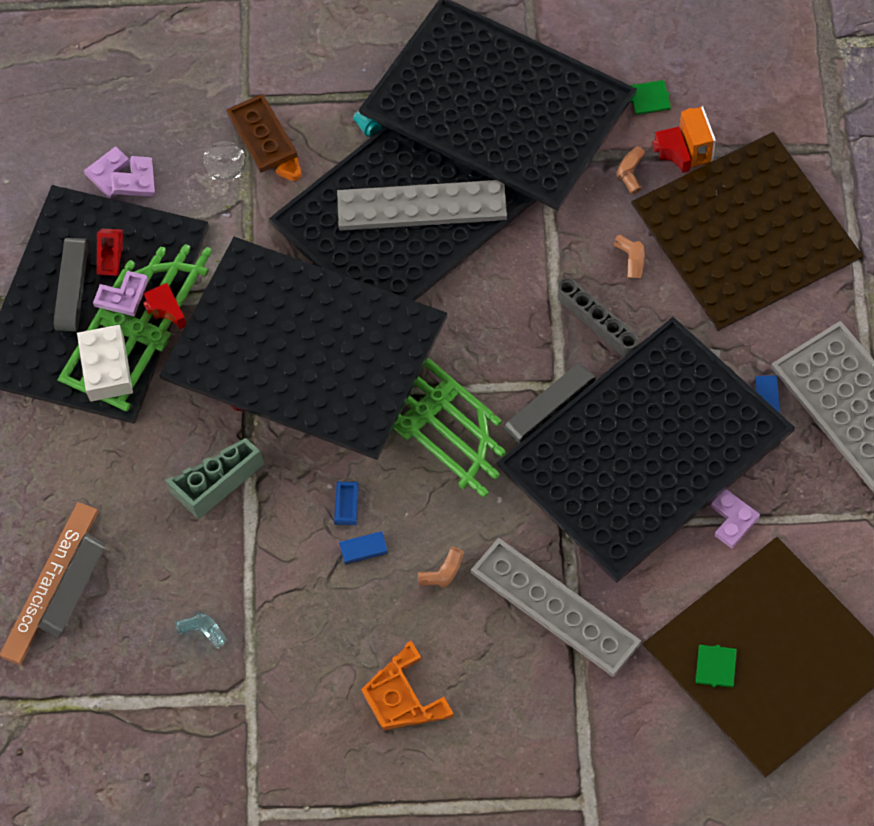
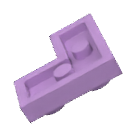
(102, 169)
(138, 182)
(124, 299)
(739, 518)

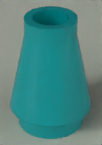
(366, 124)

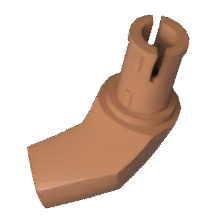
(627, 167)
(636, 255)
(447, 571)

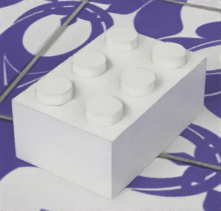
(104, 363)

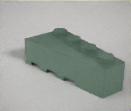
(216, 477)

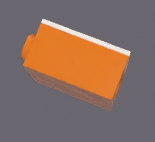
(697, 136)

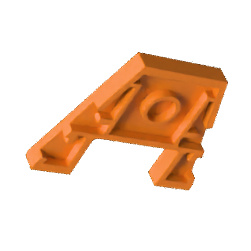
(394, 699)

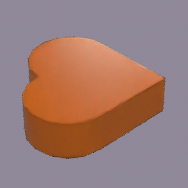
(290, 170)

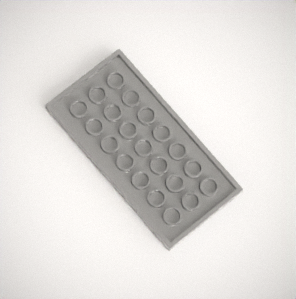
(836, 387)

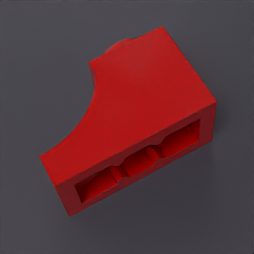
(671, 146)
(109, 251)
(163, 304)

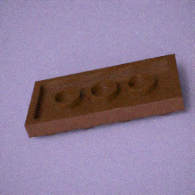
(261, 133)

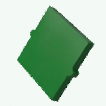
(651, 97)
(716, 666)

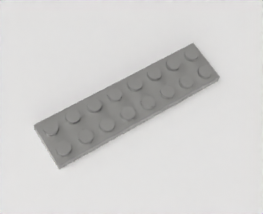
(421, 205)
(556, 607)

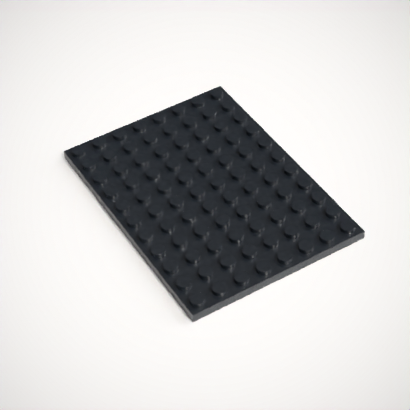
(498, 102)
(389, 258)
(29, 345)
(304, 347)
(645, 448)

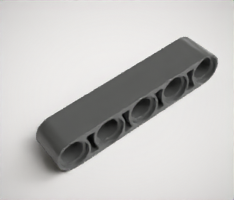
(71, 284)
(593, 309)
(549, 402)
(71, 585)

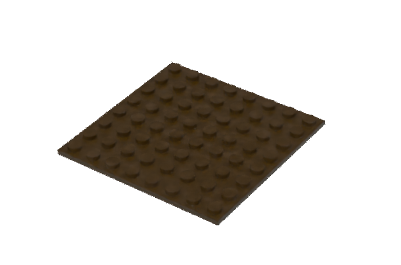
(746, 230)
(796, 655)

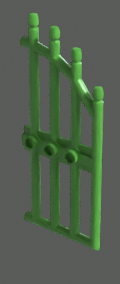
(139, 329)
(438, 399)

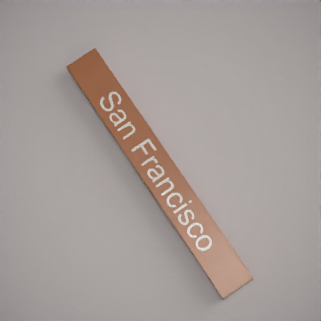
(27, 622)

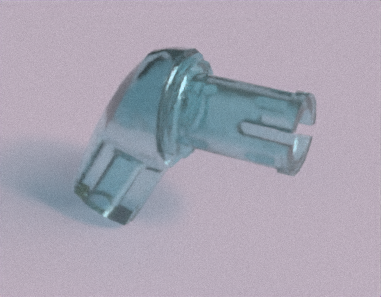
(205, 625)

